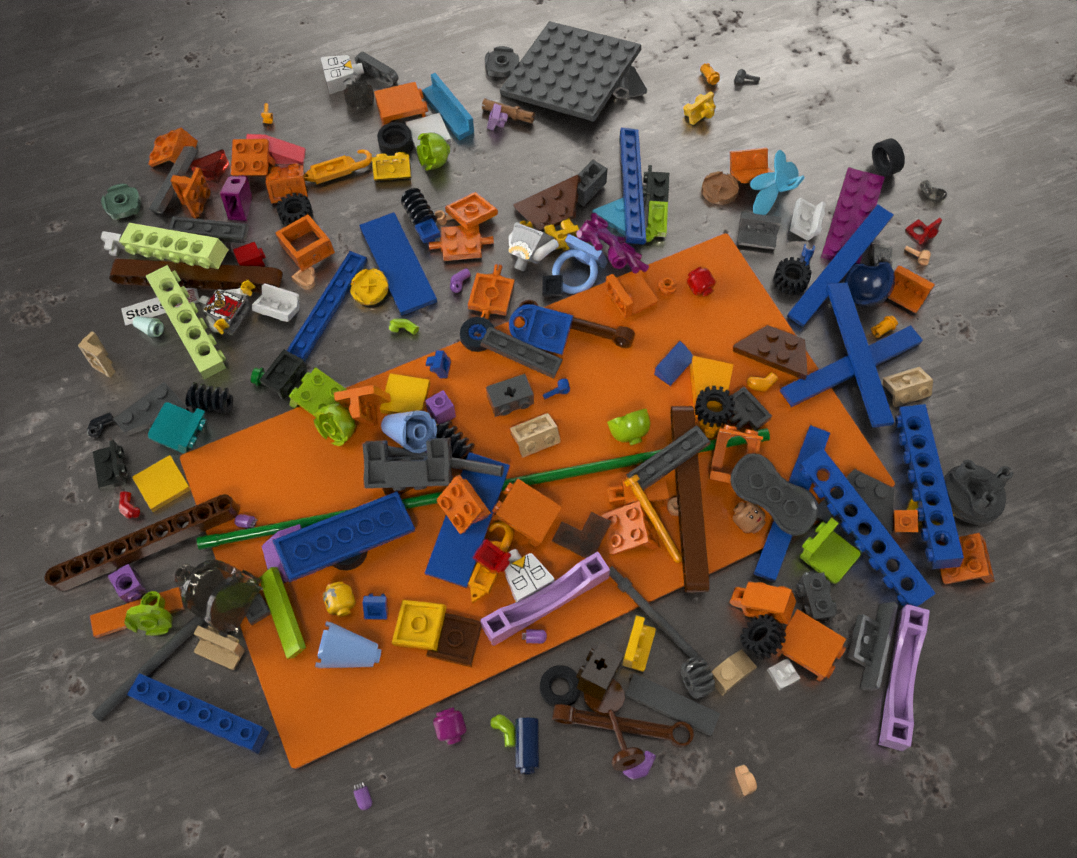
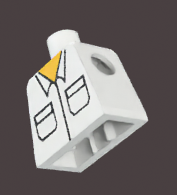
(340, 72)
(526, 575)

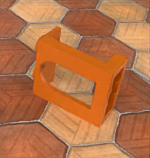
(723, 436)

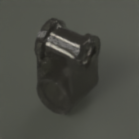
(879, 253)

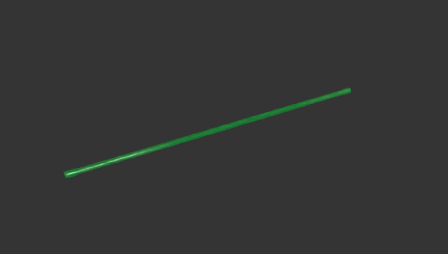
(216, 540)

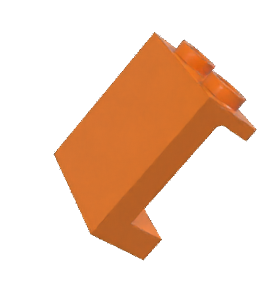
(400, 102)
(526, 511)
(812, 645)

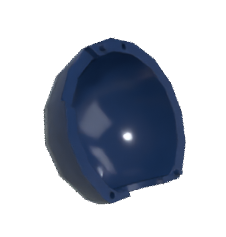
(870, 284)

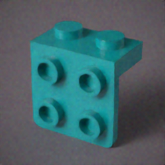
(177, 427)

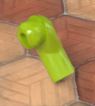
(405, 324)
(507, 727)

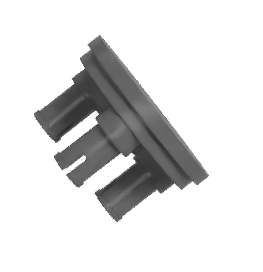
(976, 492)

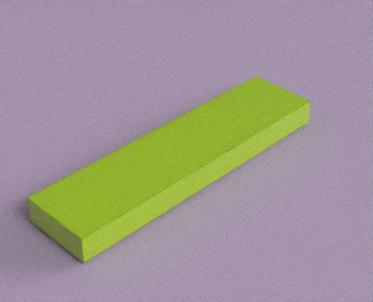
(282, 613)

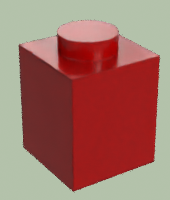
(249, 255)

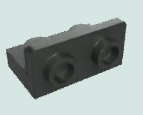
(656, 186)
(284, 373)
(110, 466)

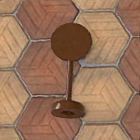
(611, 703)

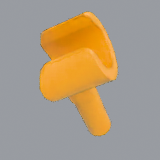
(267, 117)

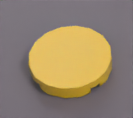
(369, 286)

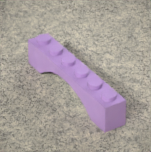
(521, 614)
(898, 708)

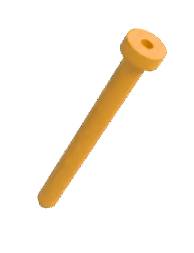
(633, 482)

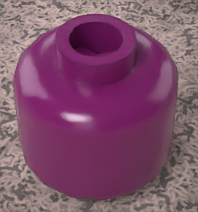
(449, 725)

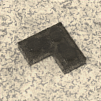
(586, 541)

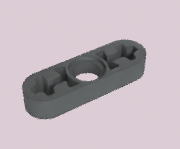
(377, 68)

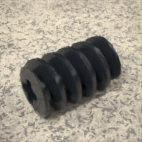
(417, 206)
(208, 398)
(459, 447)

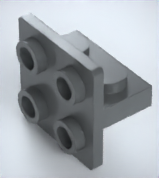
(758, 230)

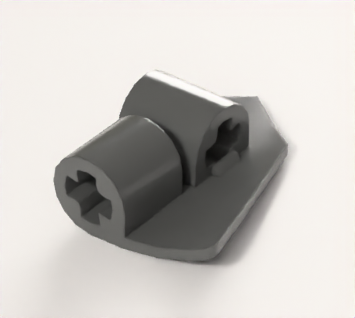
(630, 85)

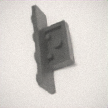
(871, 644)

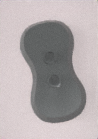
(788, 504)

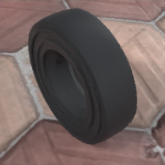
(549, 676)

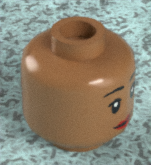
(749, 517)

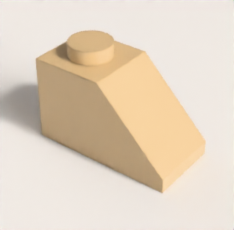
(732, 671)

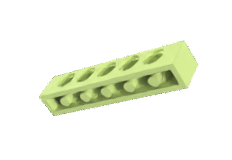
(173, 245)
(162, 280)

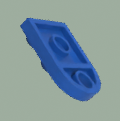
(542, 328)

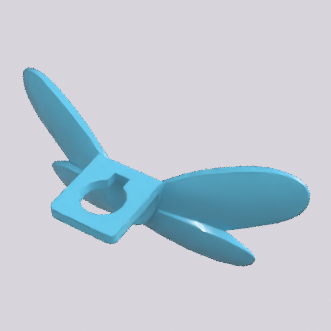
(774, 182)

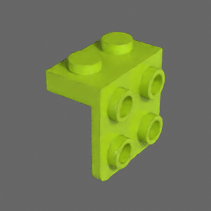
(315, 391)
(829, 552)

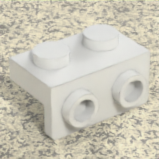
(807, 219)
(277, 303)

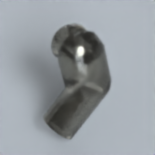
(932, 192)

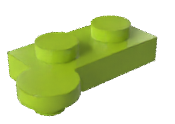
(657, 220)

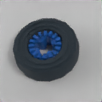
(467, 331)

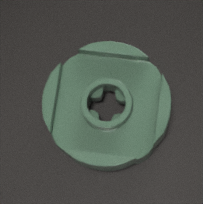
(125, 209)

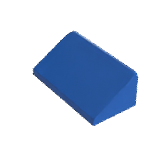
(674, 364)

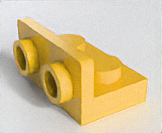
(391, 167)
(639, 645)

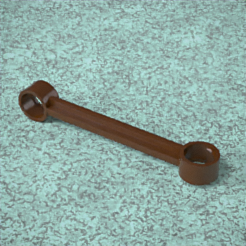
(621, 336)
(570, 715)

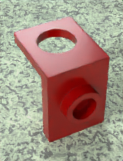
(929, 231)

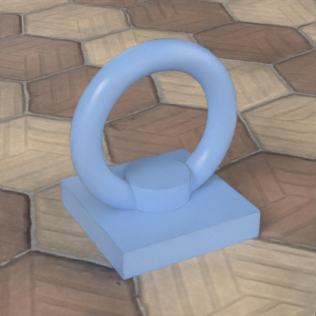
(584, 253)

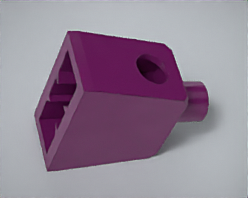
(237, 197)

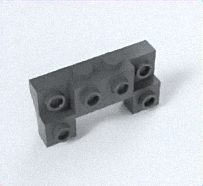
(407, 471)

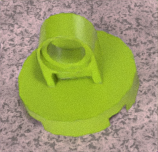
(149, 618)

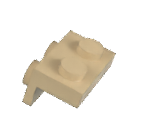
(217, 648)

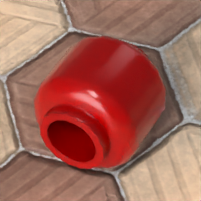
(701, 282)

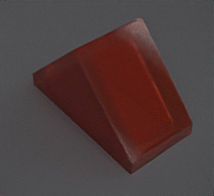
(212, 165)

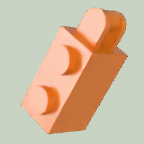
(656, 494)
(765, 599)

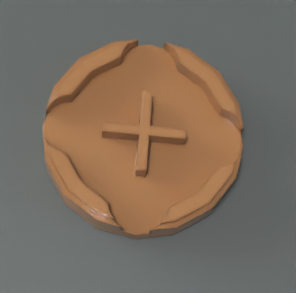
(720, 188)

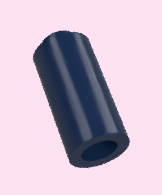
(527, 745)

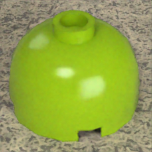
(432, 150)
(336, 422)
(630, 427)

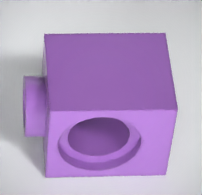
(440, 408)
(124, 576)

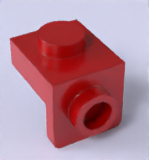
(492, 557)

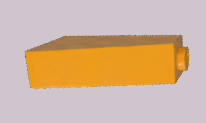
(707, 374)

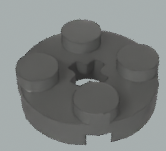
(498, 69)

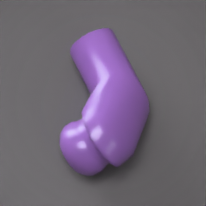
(457, 280)
(642, 769)

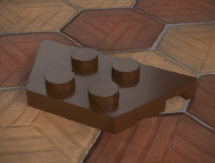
(551, 204)
(776, 350)

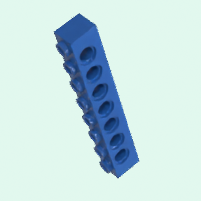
(940, 556)
(920, 588)

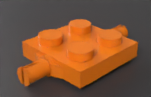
(460, 243)
(491, 293)

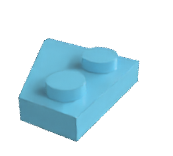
(613, 214)

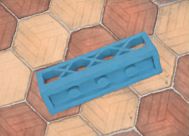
(449, 107)

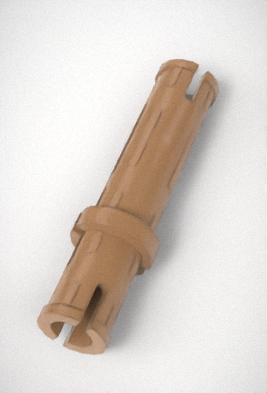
(515, 113)

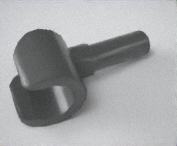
(741, 75)

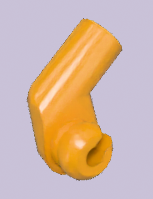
(762, 384)

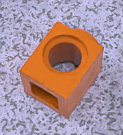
(905, 520)

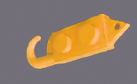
(336, 167)
(482, 579)

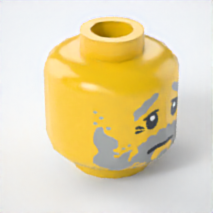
(339, 599)

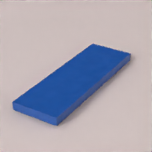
(398, 263)
(343, 536)
(453, 551)

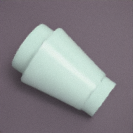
(151, 326)

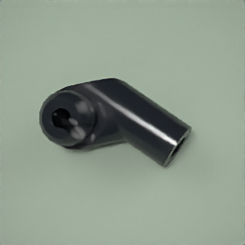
(97, 424)

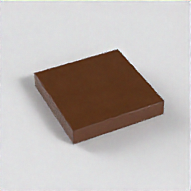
(457, 640)

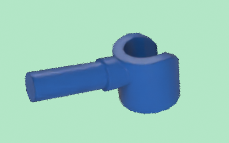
(807, 254)
(563, 388)

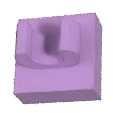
(496, 117)

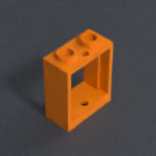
(304, 257)

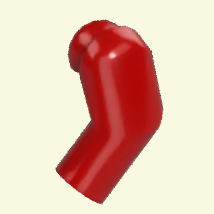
(126, 507)

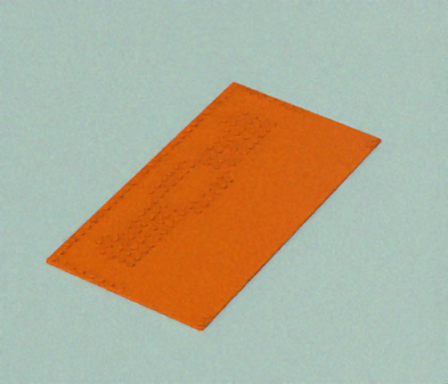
(292, 473)

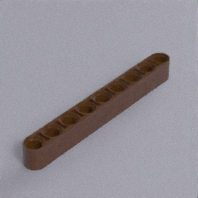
(225, 278)
(690, 508)
(133, 541)

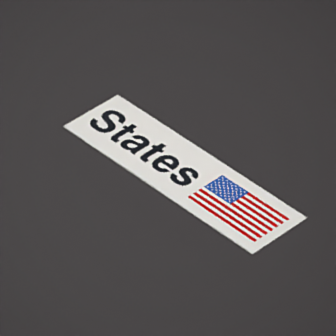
(153, 307)

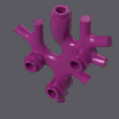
(618, 252)

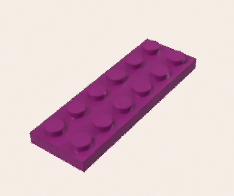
(855, 203)

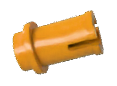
(712, 76)
(884, 326)

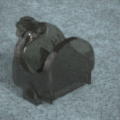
(218, 593)

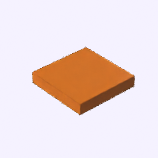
(471, 210)

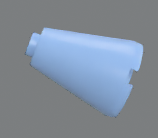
(410, 429)
(346, 649)

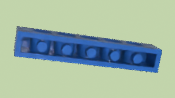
(198, 713)

